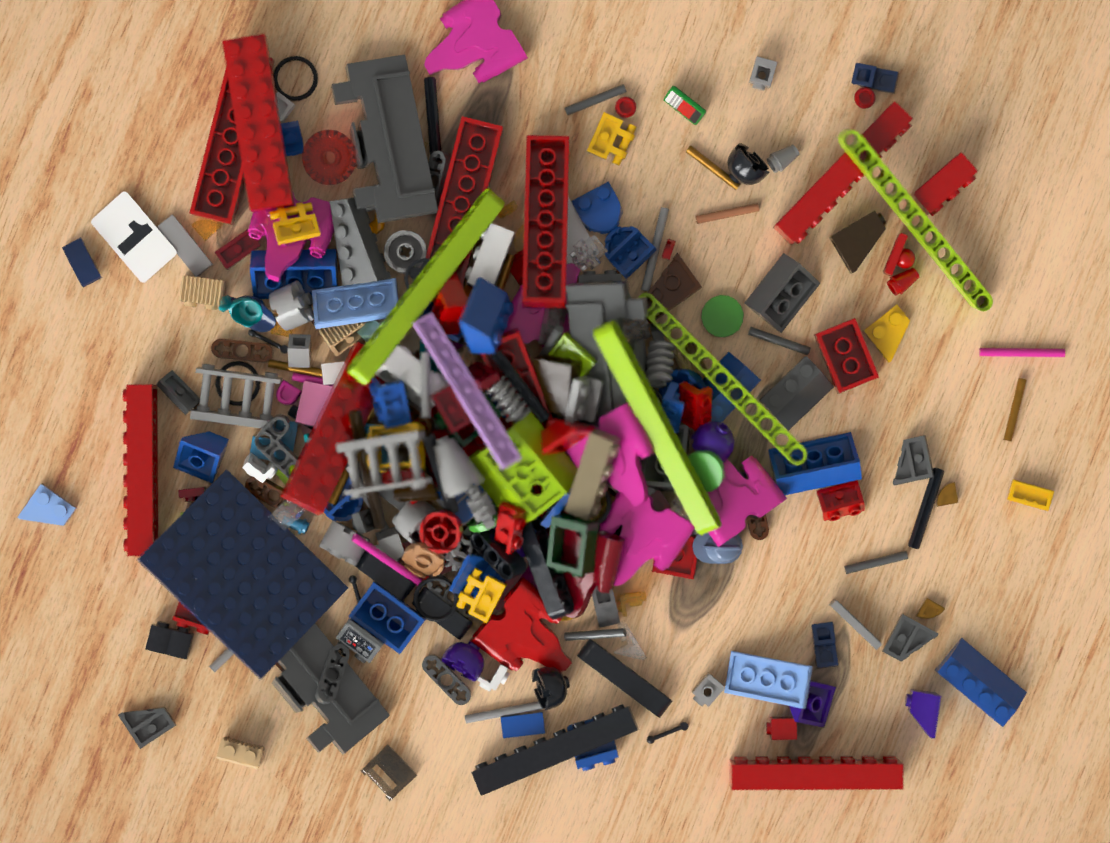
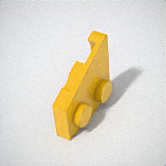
(888, 331)

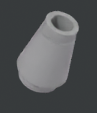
(781, 159)

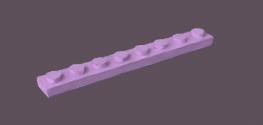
(467, 391)

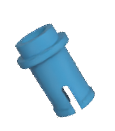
(300, 526)

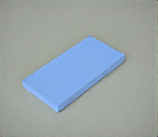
(354, 303)
(768, 679)

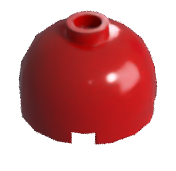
(441, 531)

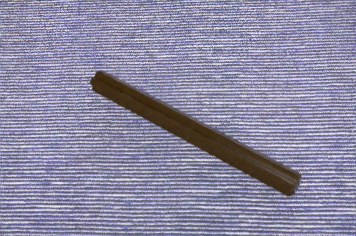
(373, 497)

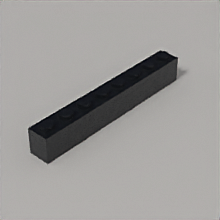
(555, 750)

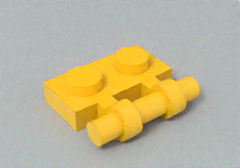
(605, 136)
(296, 228)
(487, 597)

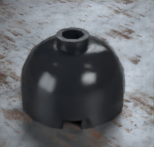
(745, 166)
(551, 686)

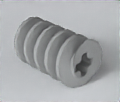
(659, 363)
(508, 401)

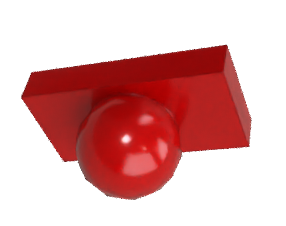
(899, 256)

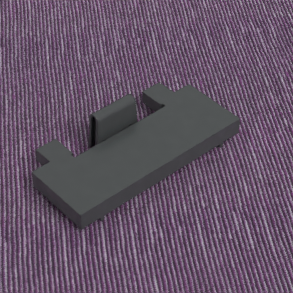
(388, 138)
(591, 307)
(352, 711)

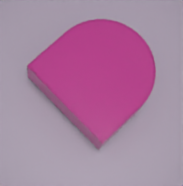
(287, 393)

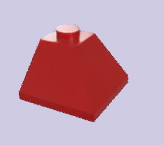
(562, 435)

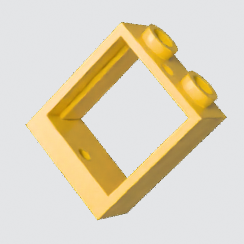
(379, 431)

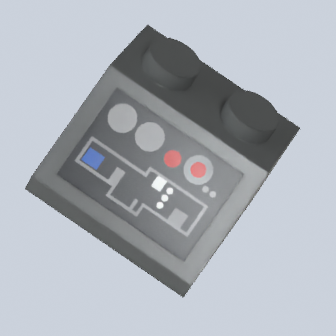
(359, 641)

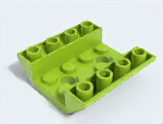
(513, 484)

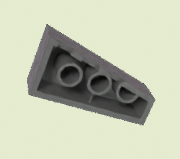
(356, 244)

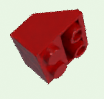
(450, 305)

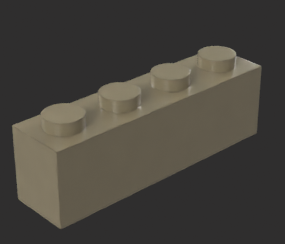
(593, 474)

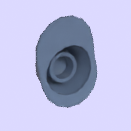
(708, 552)

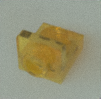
(633, 598)

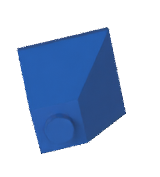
(201, 455)

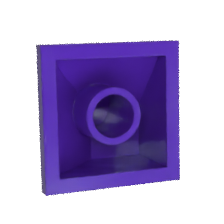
(817, 706)
(924, 709)

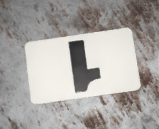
(133, 237)

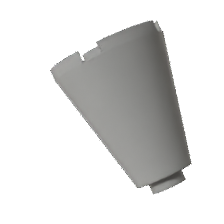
(455, 468)

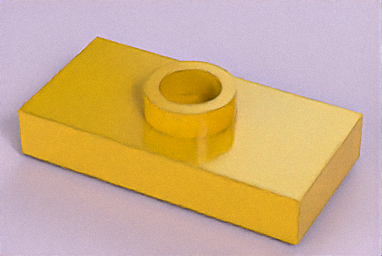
(1030, 495)

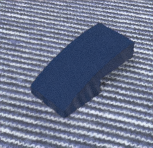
(875, 78)
(81, 262)
(824, 645)

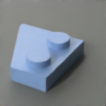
(47, 507)

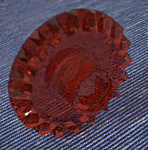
(315, 158)

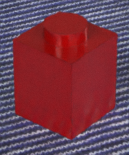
(782, 728)

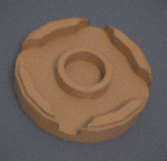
(422, 561)

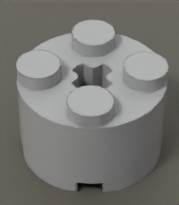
(394, 247)
(292, 306)
(409, 518)
(338, 543)

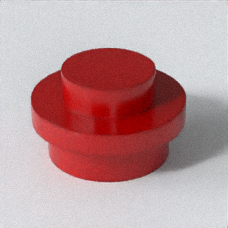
(864, 97)
(625, 107)

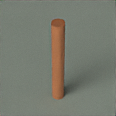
(727, 213)

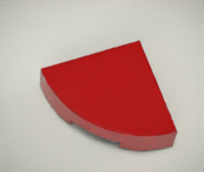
(668, 249)

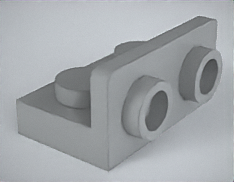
(584, 399)

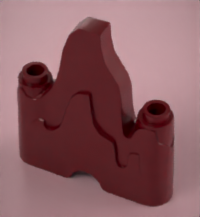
(607, 561)

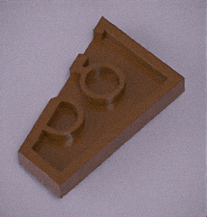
(674, 285)

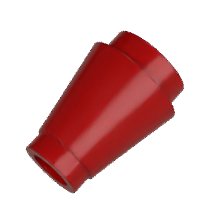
(901, 282)

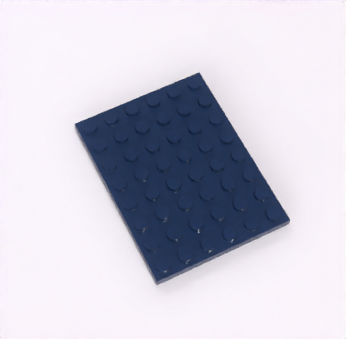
(242, 574)

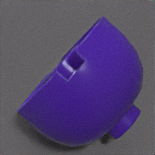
(714, 438)
(464, 659)

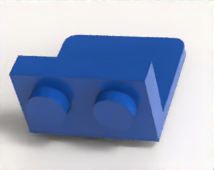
(604, 753)

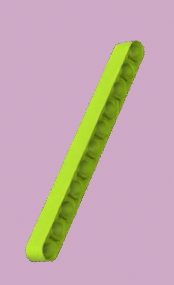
(908, 213)
(425, 286)
(731, 384)
(657, 426)

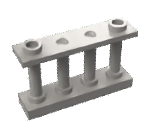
(224, 415)
(391, 443)

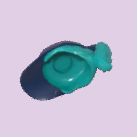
(249, 312)

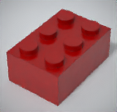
(945, 184)
(846, 356)

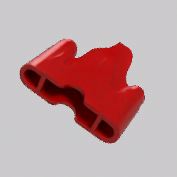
(522, 632)

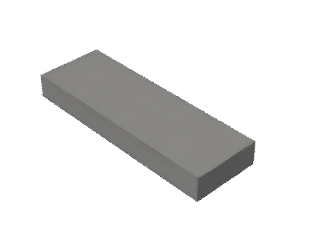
(185, 246)
(862, 630)

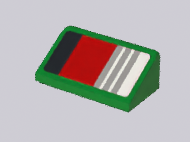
(684, 105)

